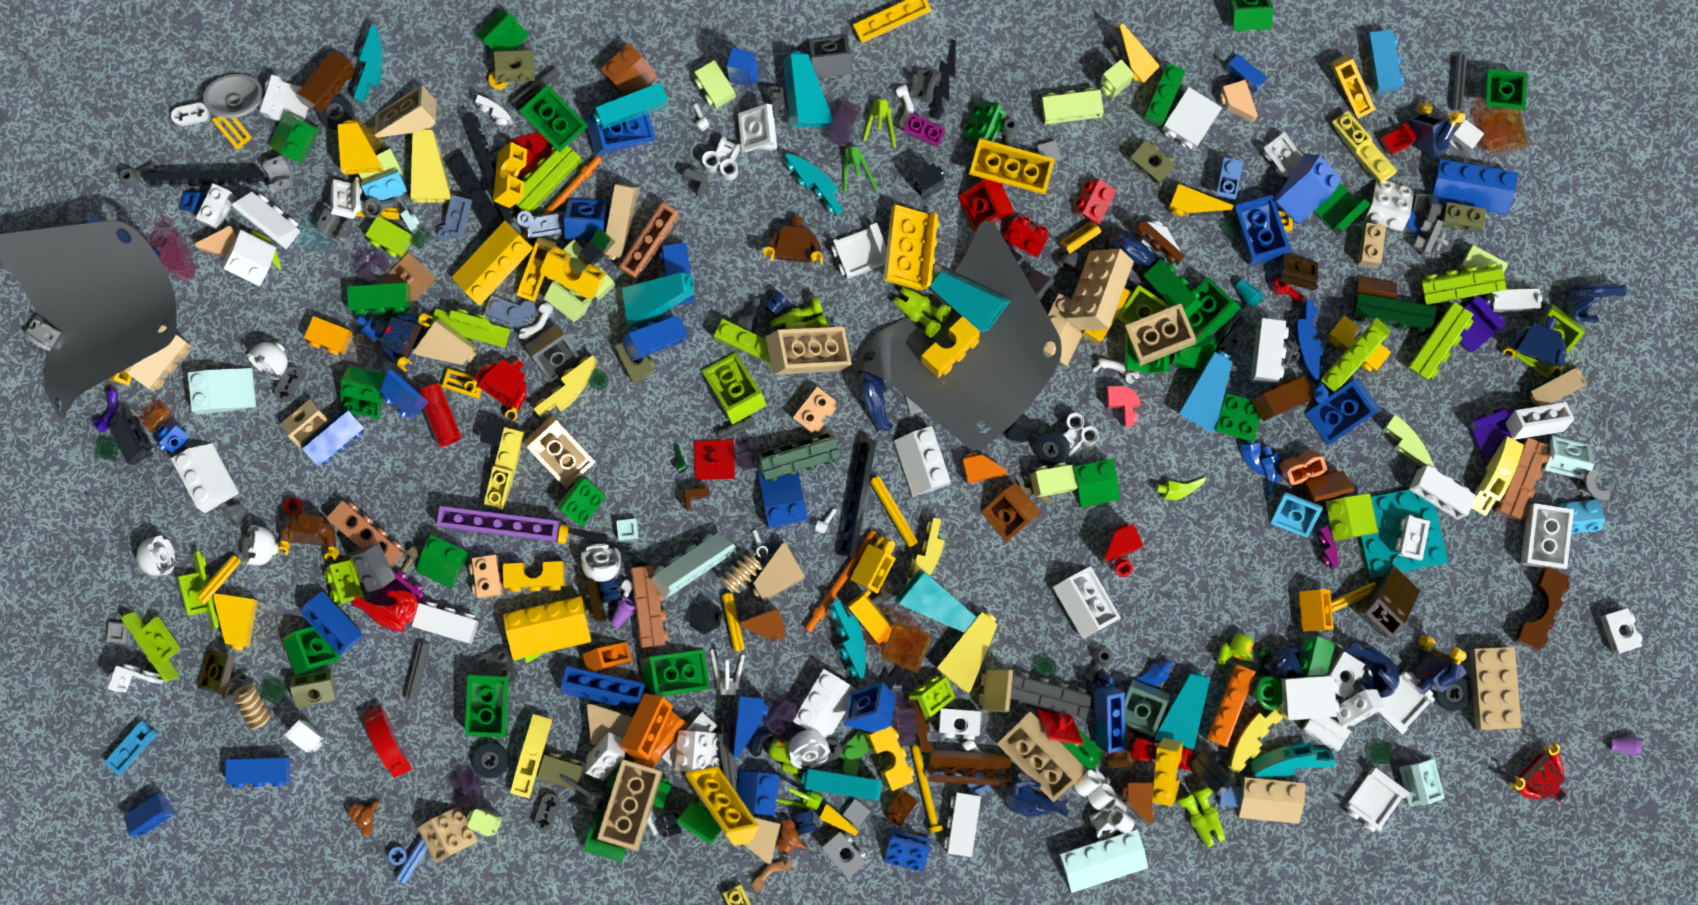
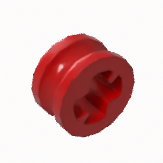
(289, 502)
(1125, 571)

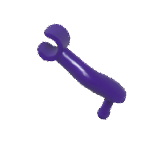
(102, 424)

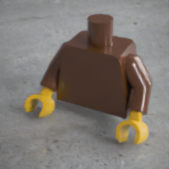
(794, 244)
(308, 530)

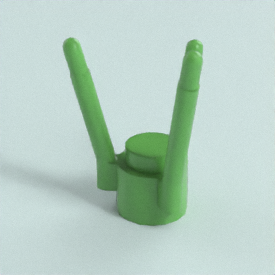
(853, 158)

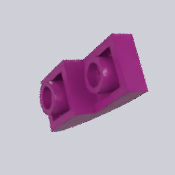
(923, 130)
(1330, 555)

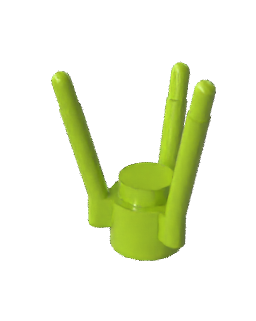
(880, 111)
(811, 798)

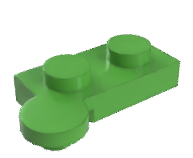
(854, 751)

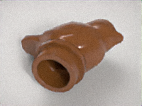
(363, 817)
(789, 838)

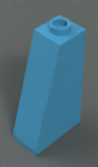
(1207, 393)

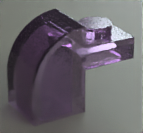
(844, 123)
(906, 722)

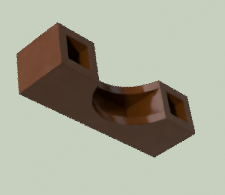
(1551, 586)

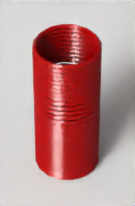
(441, 418)

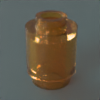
(156, 418)

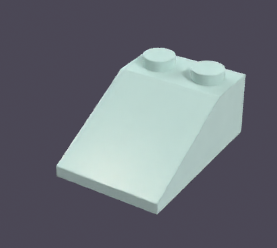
(221, 390)

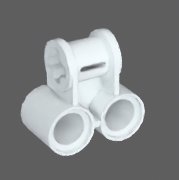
(725, 156)
(1076, 435)
(1095, 787)
(1112, 818)

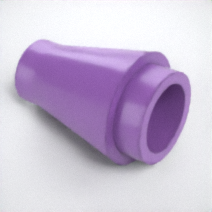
(622, 612)
(1628, 745)

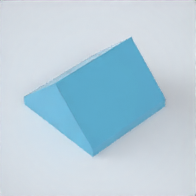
(1296, 514)

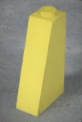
(428, 173)
(968, 654)

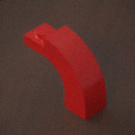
(384, 741)
(1146, 752)

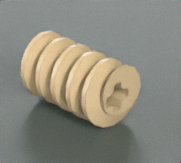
(741, 573)
(251, 706)

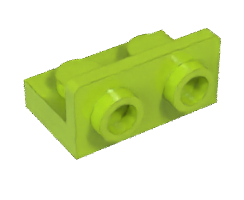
(343, 582)
(933, 694)

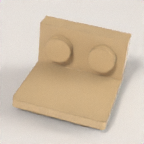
(447, 834)

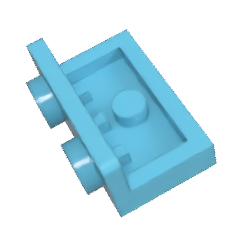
(384, 186)
(1586, 516)

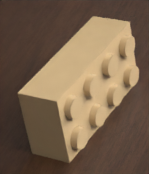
(1099, 289)
(808, 350)
(1495, 688)
(1041, 758)
(630, 805)

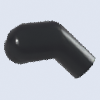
(757, 742)

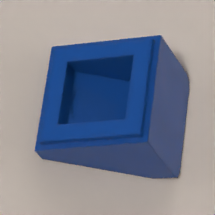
(192, 202)

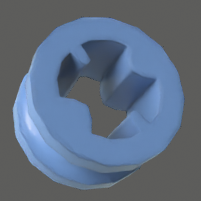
(394, 851)

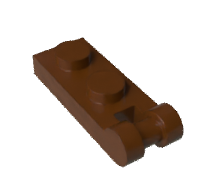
(1159, 242)
(923, 728)

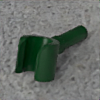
(681, 466)
(1263, 652)

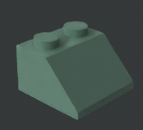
(1144, 707)

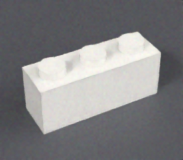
(1539, 420)
(1442, 492)
(445, 622)
(962, 824)

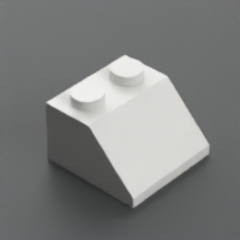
(249, 257)

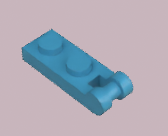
(130, 748)

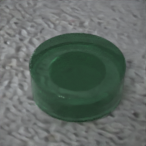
(420, 238)
(598, 380)
(1045, 667)

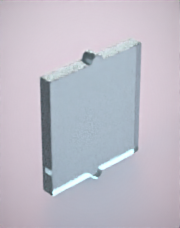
(312, 238)

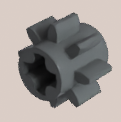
(1292, 352)

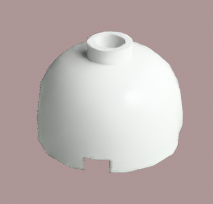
(269, 358)
(259, 546)
(155, 555)
(600, 562)
(808, 749)

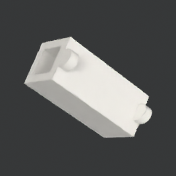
(1515, 300)

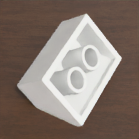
(268, 218)
(1269, 351)
(922, 461)
(205, 476)
(1547, 536)
(1086, 602)
(825, 705)

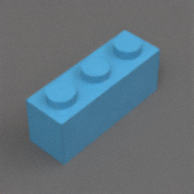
(1384, 61)

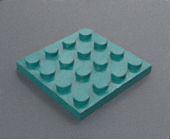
(1380, 547)

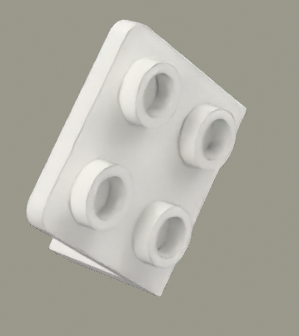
(281, 98)
(1390, 205)
(122, 676)
(697, 751)

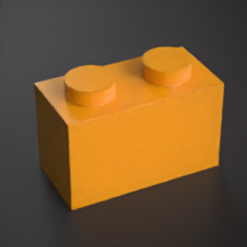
(328, 335)
(1316, 610)

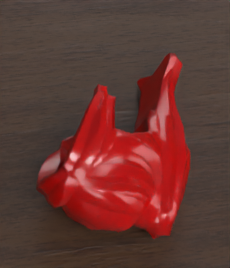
(393, 616)

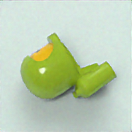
(1240, 648)
(779, 752)

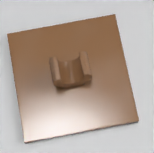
(413, 273)

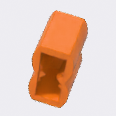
(1300, 468)

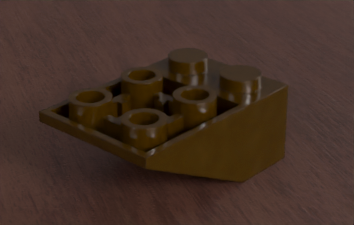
(1389, 603)

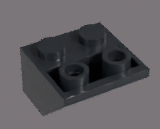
(131, 440)

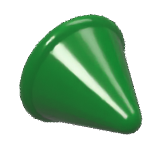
(1268, 693)

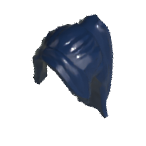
(1132, 247)
(1583, 295)
(870, 390)
(1283, 662)
(1381, 669)
(1025, 802)

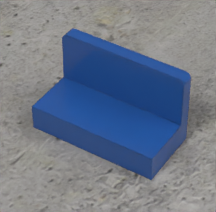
(1243, 70)

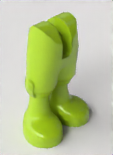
(918, 303)
(793, 318)
(1207, 821)

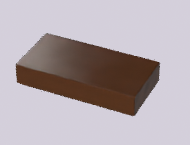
(1376, 287)

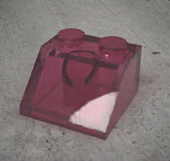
(177, 258)

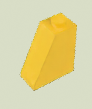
(356, 151)
(236, 619)

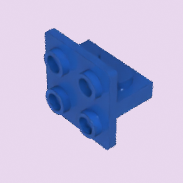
(907, 850)

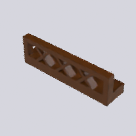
(969, 764)

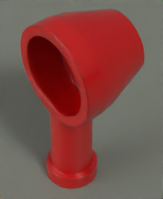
(1278, 290)

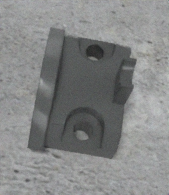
(924, 85)
(778, 99)
(333, 226)

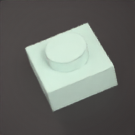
(411, 221)
(627, 529)

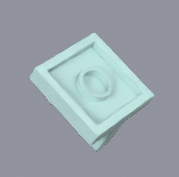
(1569, 457)
(1422, 783)

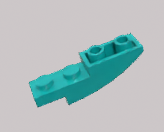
(372, 58)
(809, 177)
(853, 646)
(1287, 759)

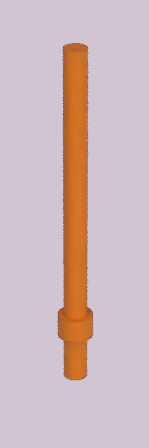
(585, 172)
(819, 613)

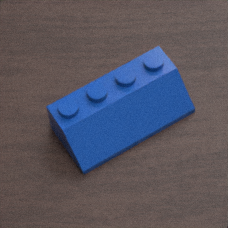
(1474, 186)

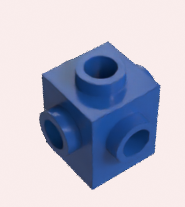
(170, 436)

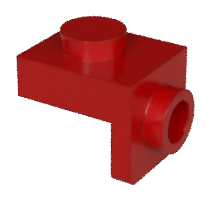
(1398, 139)

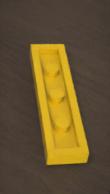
(890, 19)

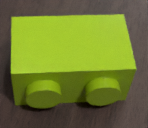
(389, 236)

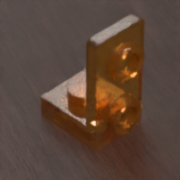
(1118, 761)

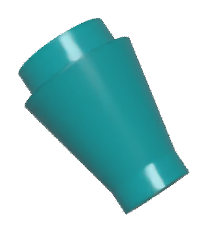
(1249, 293)

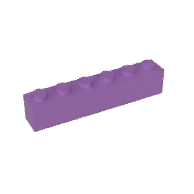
(498, 524)

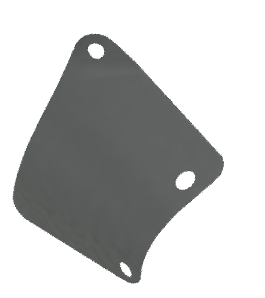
(97, 285)
(997, 375)

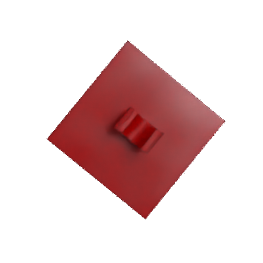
(536, 148)
(714, 460)
(1059, 727)

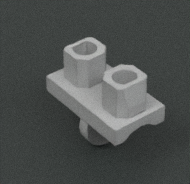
(1426, 245)

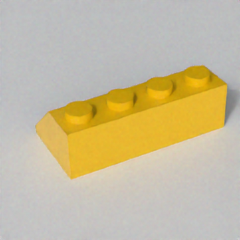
(1012, 166)
(492, 262)
(547, 627)
(724, 804)

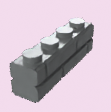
(1050, 696)

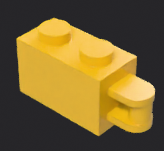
(874, 565)

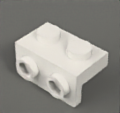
(1284, 154)
(346, 198)
(1412, 537)

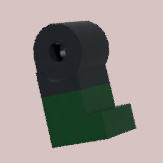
(596, 248)

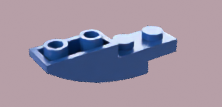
(1310, 349)

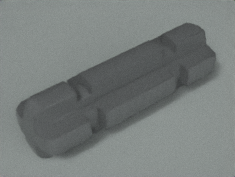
(736, 428)

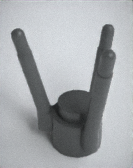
(596, 800)

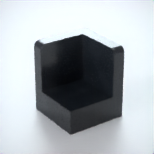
(1019, 430)
(492, 432)
(705, 618)

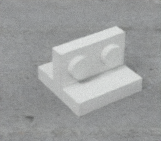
(757, 129)

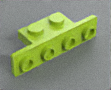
(474, 328)
(191, 586)
(155, 642)

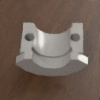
(278, 173)
(41, 333)
(1591, 488)

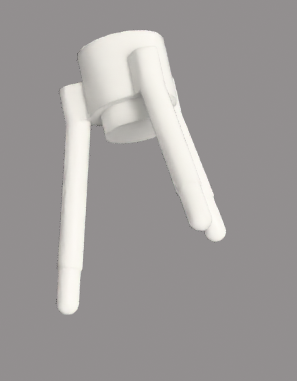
(727, 685)

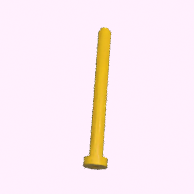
(925, 790)

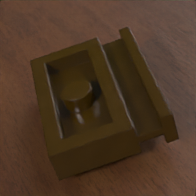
(1299, 272)
(594, 594)

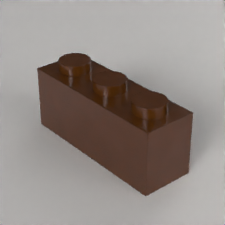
(326, 82)
(1283, 398)

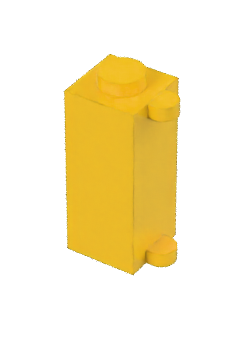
(871, 617)

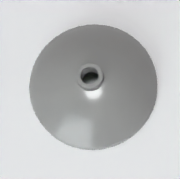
(233, 96)

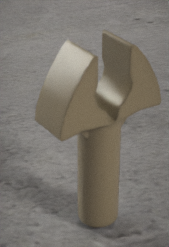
(1046, 499)

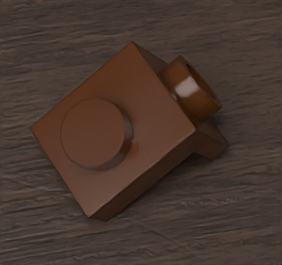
(697, 492)
(900, 808)

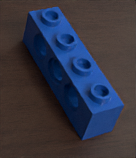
(602, 688)

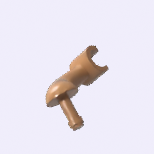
(782, 865)

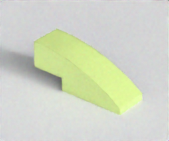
(1409, 442)

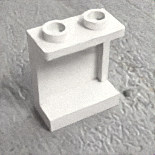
(1191, 119)
(860, 251)
(1309, 697)
(1404, 704)
(1375, 799)

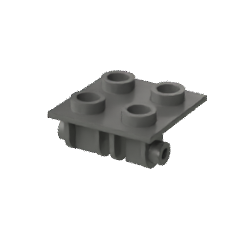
(497, 664)

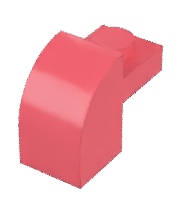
(1123, 398)

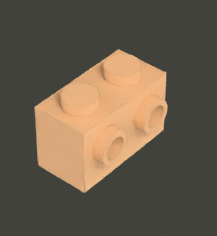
(815, 410)
(487, 577)

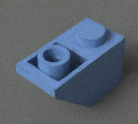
(1229, 178)

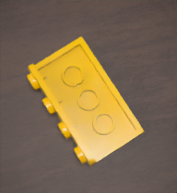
(911, 248)

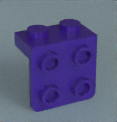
(1484, 326)
(1491, 431)

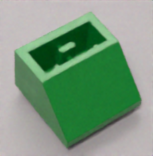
(362, 392)

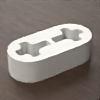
(189, 110)

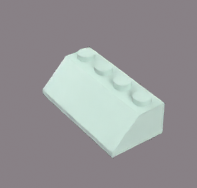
(692, 565)
(1104, 860)

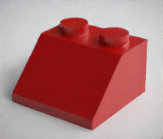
(985, 203)
(1122, 542)

